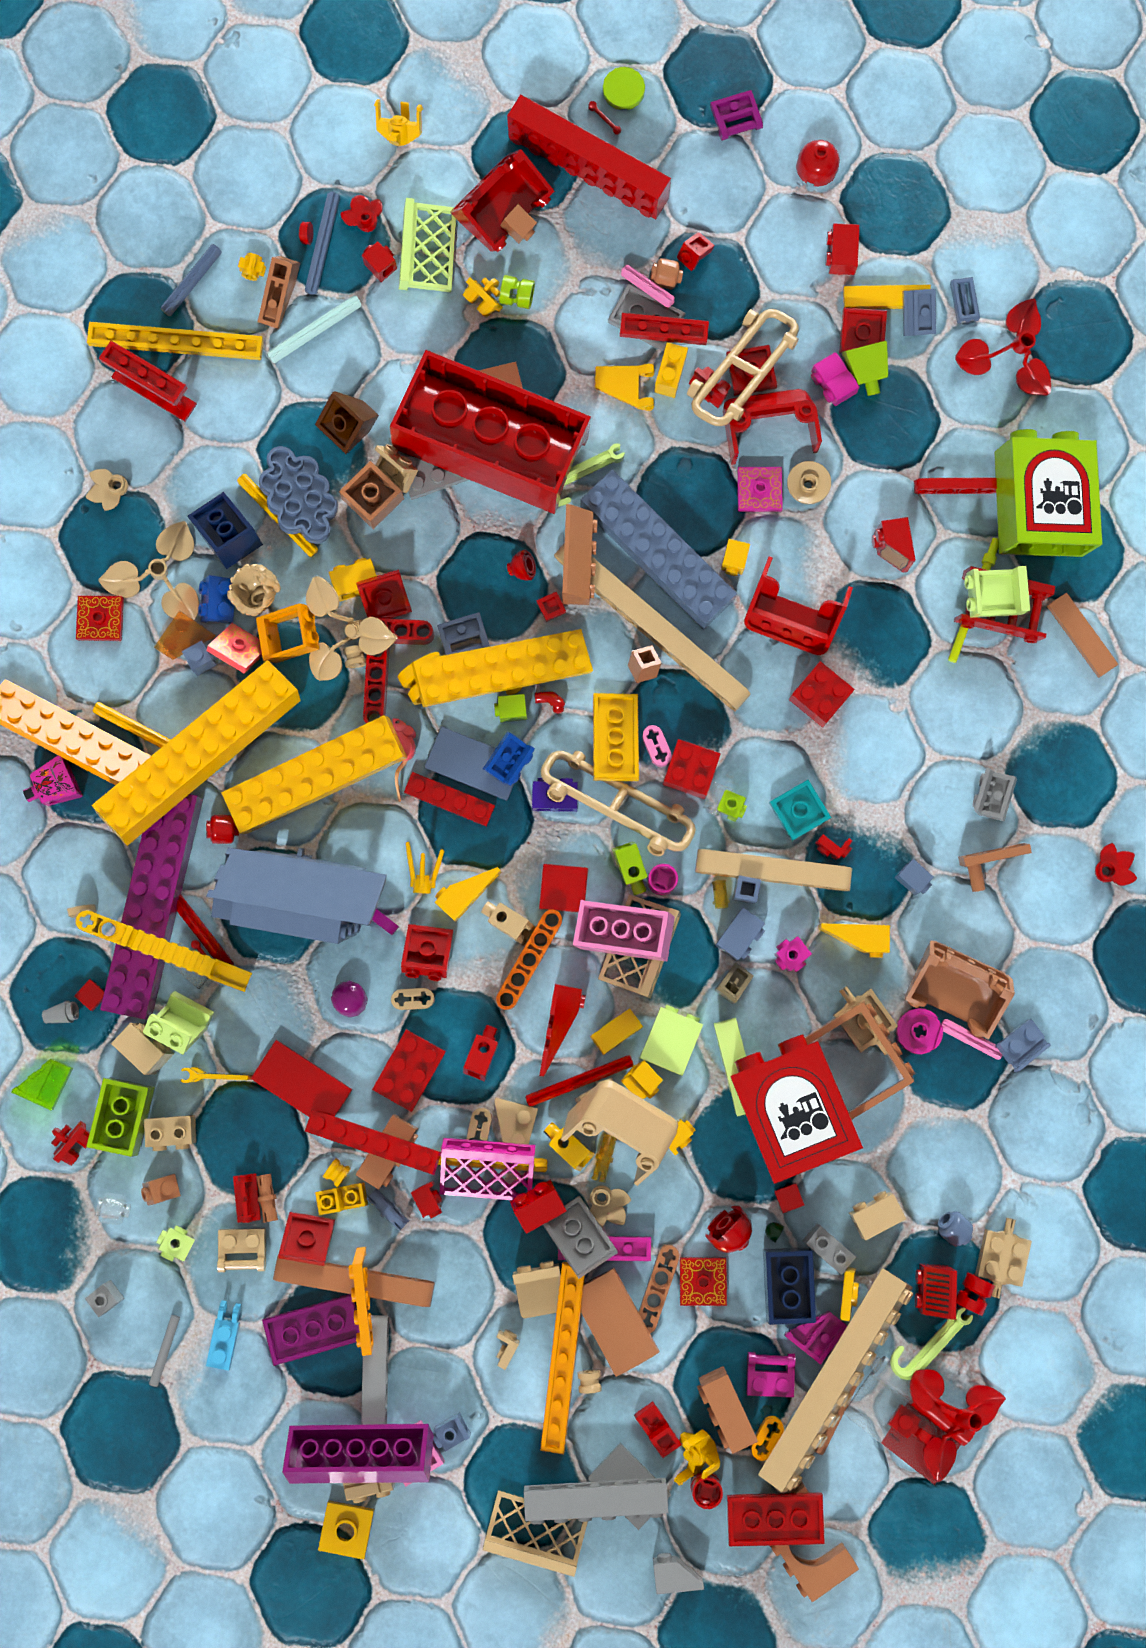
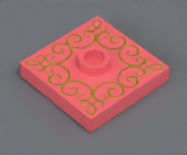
(236, 648)

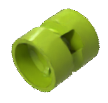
(524, 293)

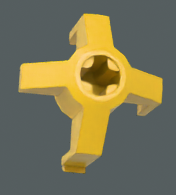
(399, 128)
(698, 1451)

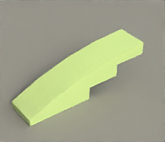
(731, 1050)

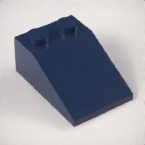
(225, 530)

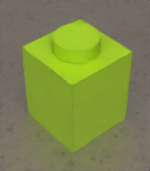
(511, 708)

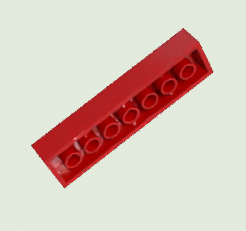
(588, 157)

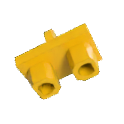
(475, 290)

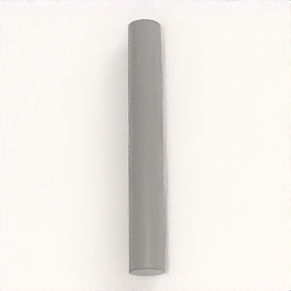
(164, 1350)

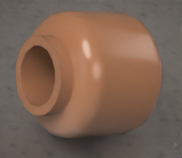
(666, 273)

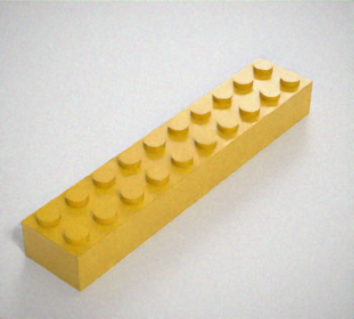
(196, 752)

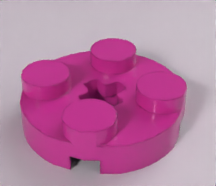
(930, 1024)

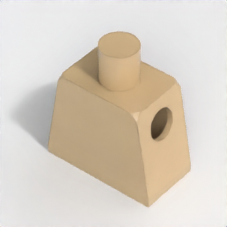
(514, 926)

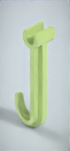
(592, 465)
(932, 1347)

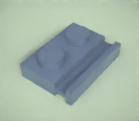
(919, 312)
(1023, 1045)

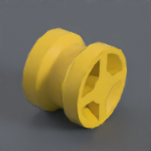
(336, 1172)

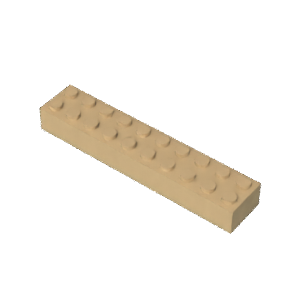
(835, 1381)

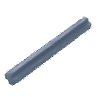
(322, 243)

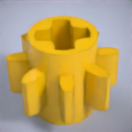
(251, 266)

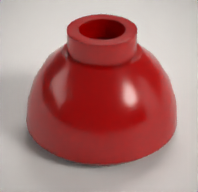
(522, 565)

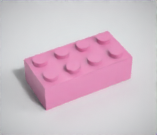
(624, 930)

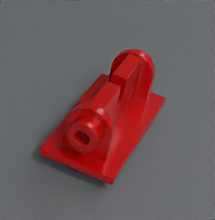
(246, 1198)

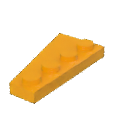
(362, 1298)

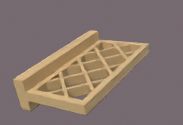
(652, 968)
(526, 1553)

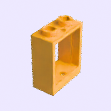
(270, 638)

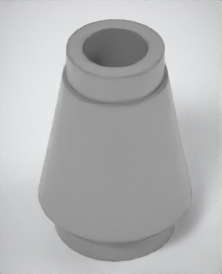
(61, 1013)

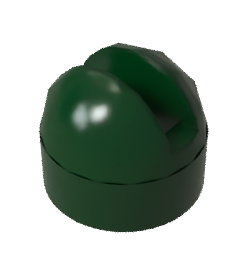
(774, 1230)

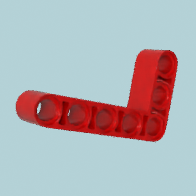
(382, 663)

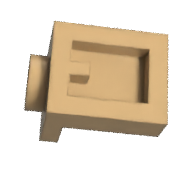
(506, 1352)

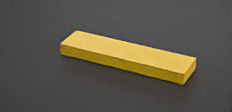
(877, 296)

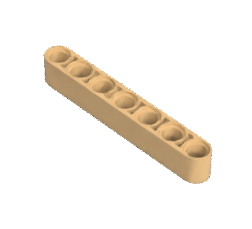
(774, 870)

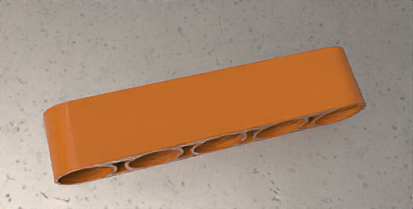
(530, 948)

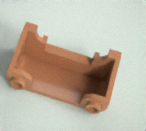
(961, 988)

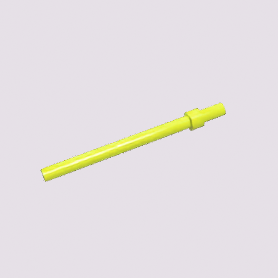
(988, 561)

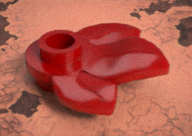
(363, 213)
(1117, 864)

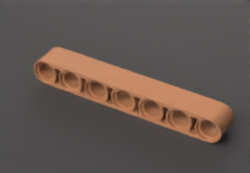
(336, 1278)

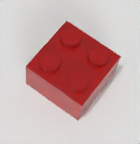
(821, 694)
(691, 769)

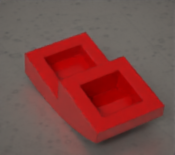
(657, 1429)

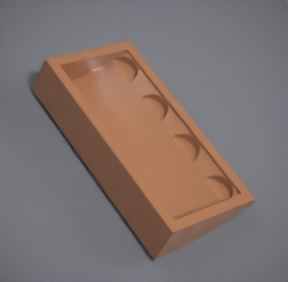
(616, 1323)

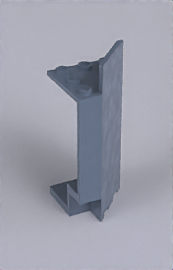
(295, 895)

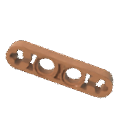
(655, 1288)

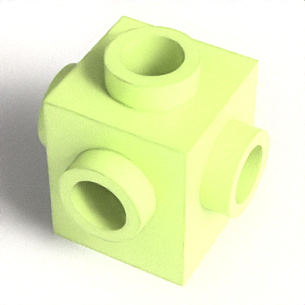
(182, 1248)

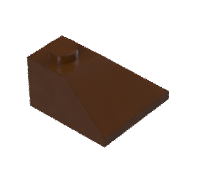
(346, 420)

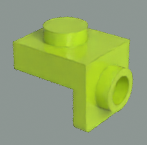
(732, 805)

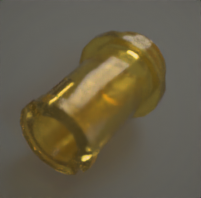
(720, 894)

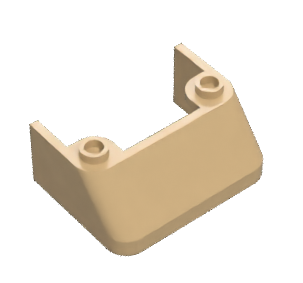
(627, 1119)

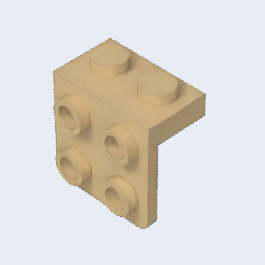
(537, 1289)

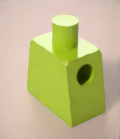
(868, 365)
(627, 857)

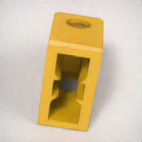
(576, 1152)

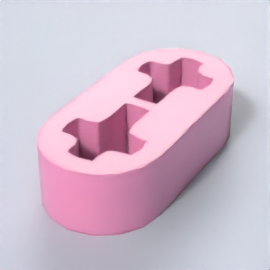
(661, 743)

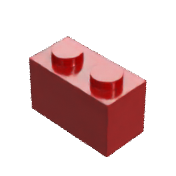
(843, 249)
(538, 1206)

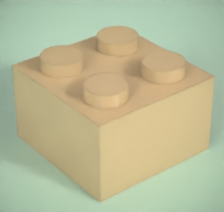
(141, 1050)

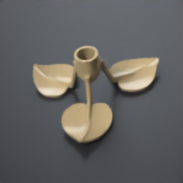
(175, 542)
(373, 633)

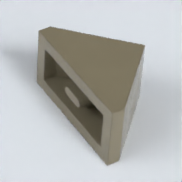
(734, 983)

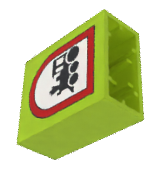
(1048, 495)

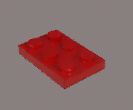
(409, 1070)

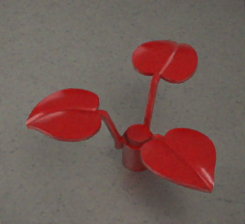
(1026, 322)
(983, 1405)

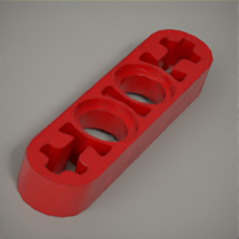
(955, 486)

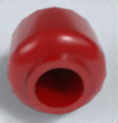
(221, 829)

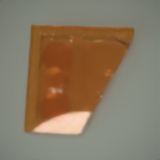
(182, 634)

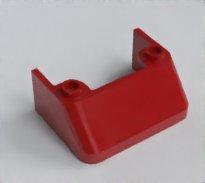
(771, 405)
(792, 621)

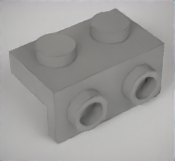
(994, 794)

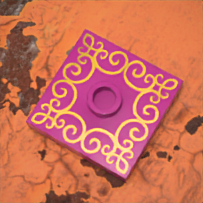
(759, 489)

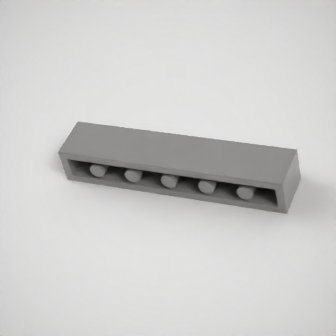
(595, 1499)

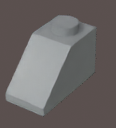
(674, 1575)

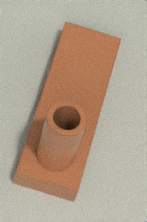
(974, 861)

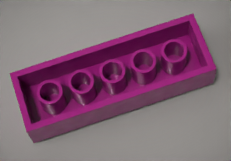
(358, 1453)

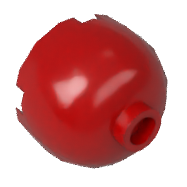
(818, 162)
(730, 1230)

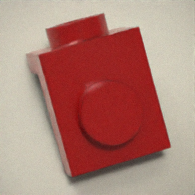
(829, 848)

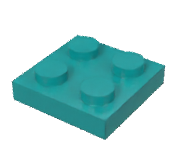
(800, 810)

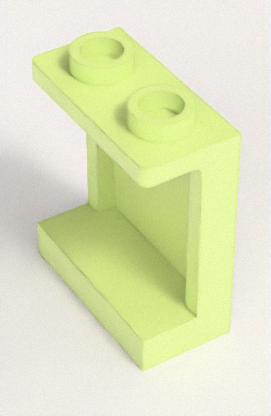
(997, 592)
(179, 1023)
(671, 1040)

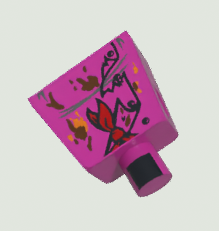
(53, 783)

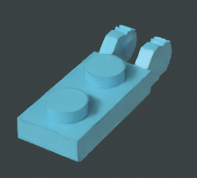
(224, 1338)

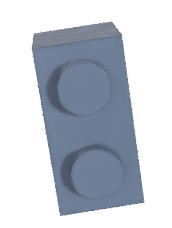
(740, 934)

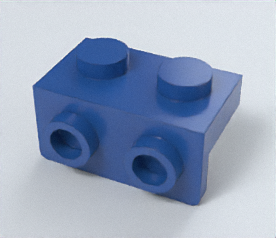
(214, 600)
(509, 759)

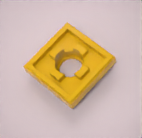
(849, 1295)
(358, 1517)

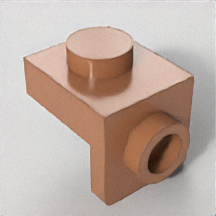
(160, 1190)

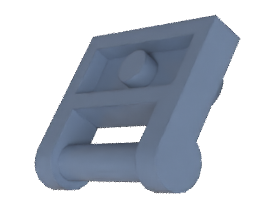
(461, 631)

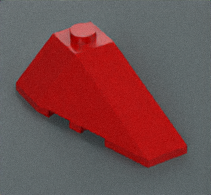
(563, 1012)

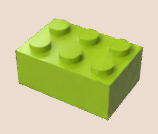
(120, 1117)

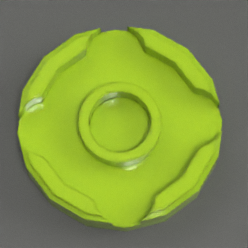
(623, 88)

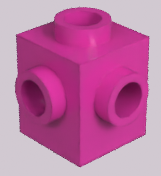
(799, 951)

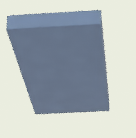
(463, 761)

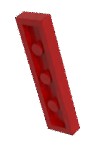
(664, 329)
(449, 799)

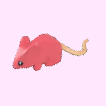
(406, 736)

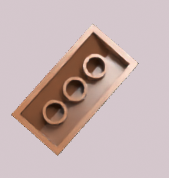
(578, 555)

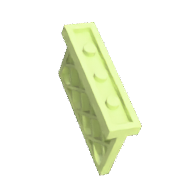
(408, 248)

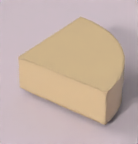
(72, 912)

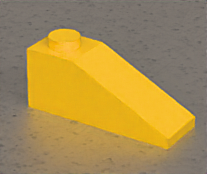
(461, 895)
(864, 938)

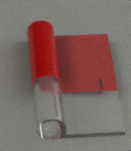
(878, 1401)

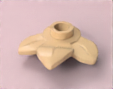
(104, 490)
(611, 1208)

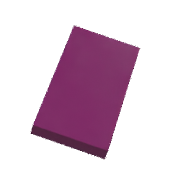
(311, 1329)

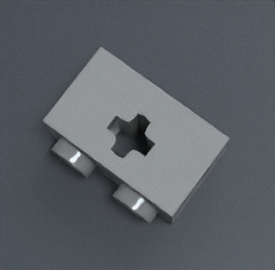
(829, 1249)

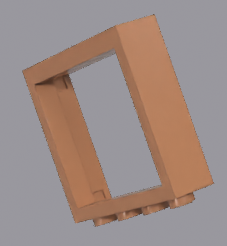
(892, 1049)

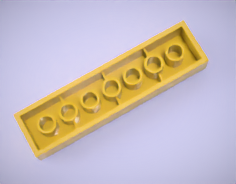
(314, 775)

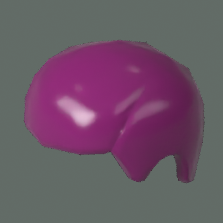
(349, 999)

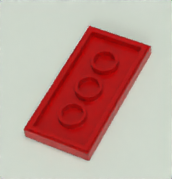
(300, 1081)
(775, 1519)

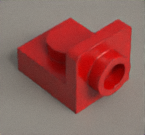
(694, 250)

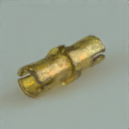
(604, 1158)

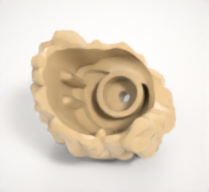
(253, 589)

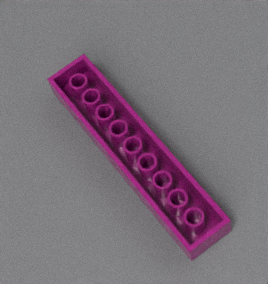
(152, 908)

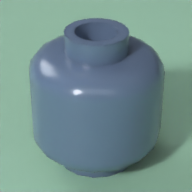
(955, 1228)

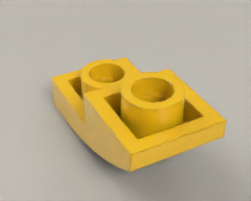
(616, 1031)
(341, 1198)

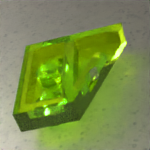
(45, 1084)

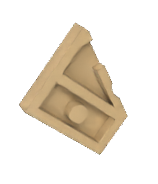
(515, 1121)

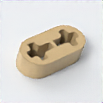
(410, 1005)
(474, 1124)

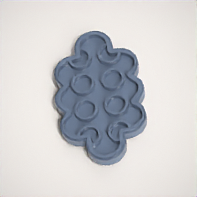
(298, 495)

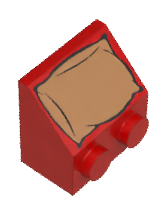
(895, 543)

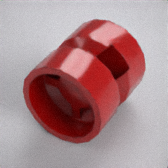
(978, 1286)
(706, 1492)

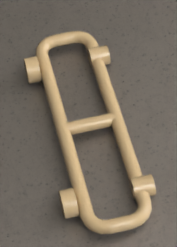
(753, 321)
(658, 843)

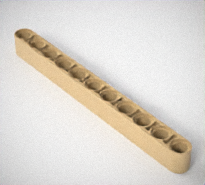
(665, 636)

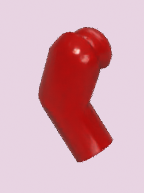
(552, 698)

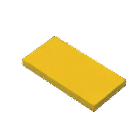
(615, 737)

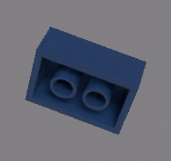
(789, 1286)

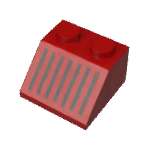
(936, 1290)

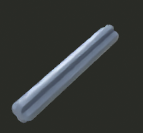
(191, 280)

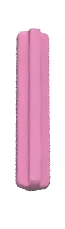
(647, 286)
(967, 1037)

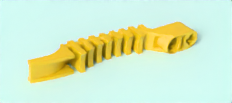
(168, 952)

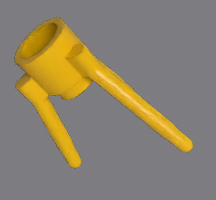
(422, 882)

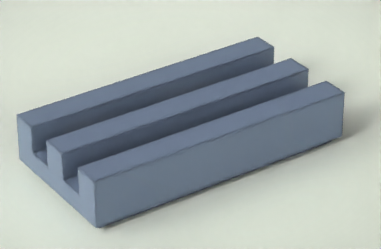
(967, 317)

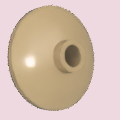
(813, 473)

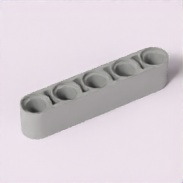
(376, 1374)

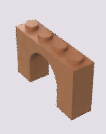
(819, 1574)

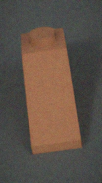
(278, 290)

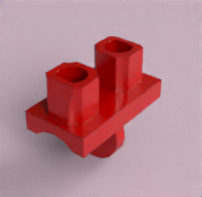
(719, 391)
(65, 1151)

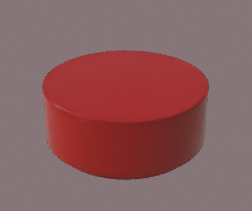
(306, 233)

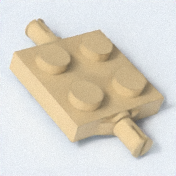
(857, 1027)
(1003, 1257)

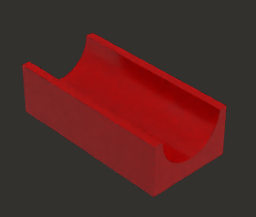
(489, 431)

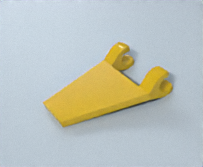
(623, 383)
(198, 1074)

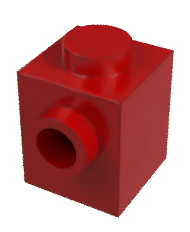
(379, 261)

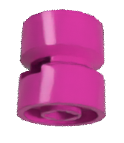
(662, 879)

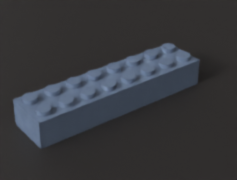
(658, 549)

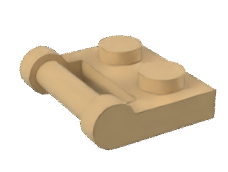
(241, 1241)

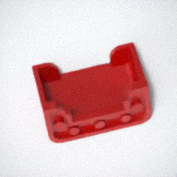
(497, 194)

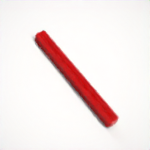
(201, 931)
(579, 1080)

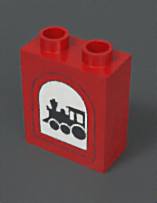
(794, 1109)

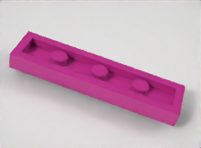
(628, 1248)

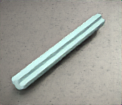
(314, 329)

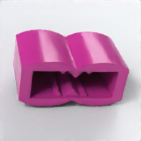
(834, 379)

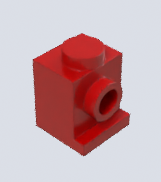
(427, 1200)

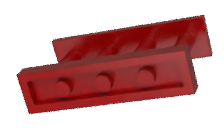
(148, 381)
(1039, 593)

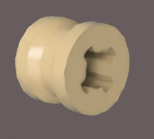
(354, 657)
(589, 1381)

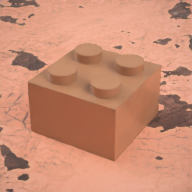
(371, 495)

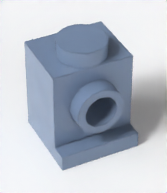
(454, 1424)

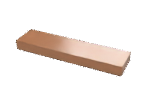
(1082, 635)

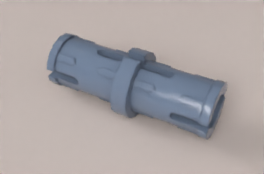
(387, 1209)

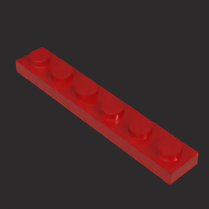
(373, 1142)

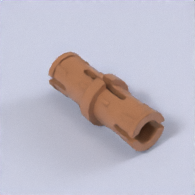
(267, 1198)

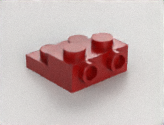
(427, 952)

